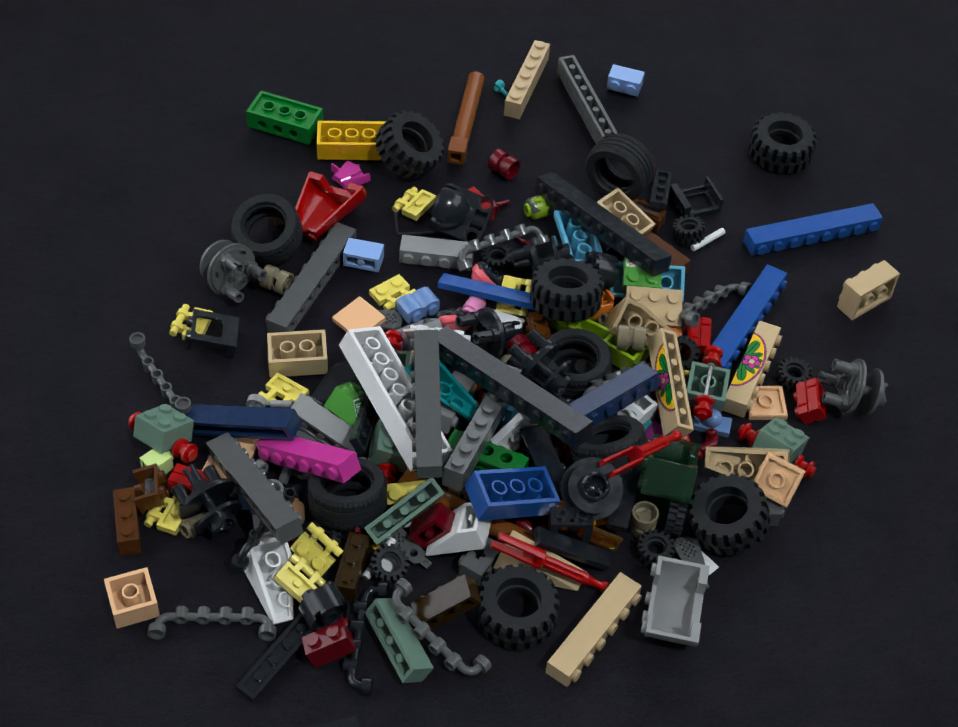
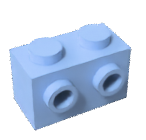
(625, 80)
(361, 254)

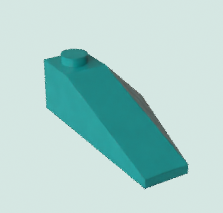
(453, 393)

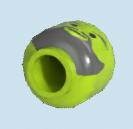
(536, 207)

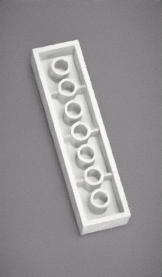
(386, 386)

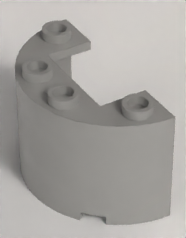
(675, 601)

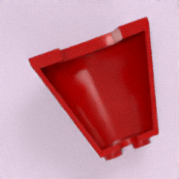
(324, 205)

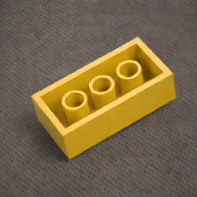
(347, 140)

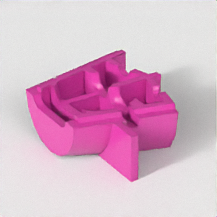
(349, 174)

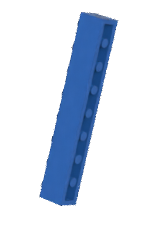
(812, 229)
(749, 313)

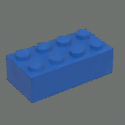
(511, 493)

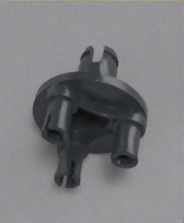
(488, 330)

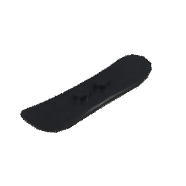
(337, 375)

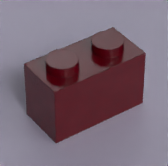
(431, 525)
(328, 644)

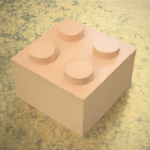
(132, 597)

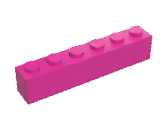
(310, 457)

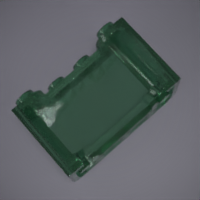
(670, 471)

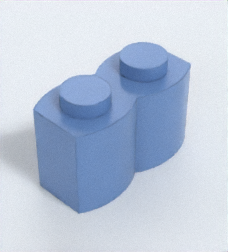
(417, 305)

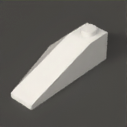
(263, 565)

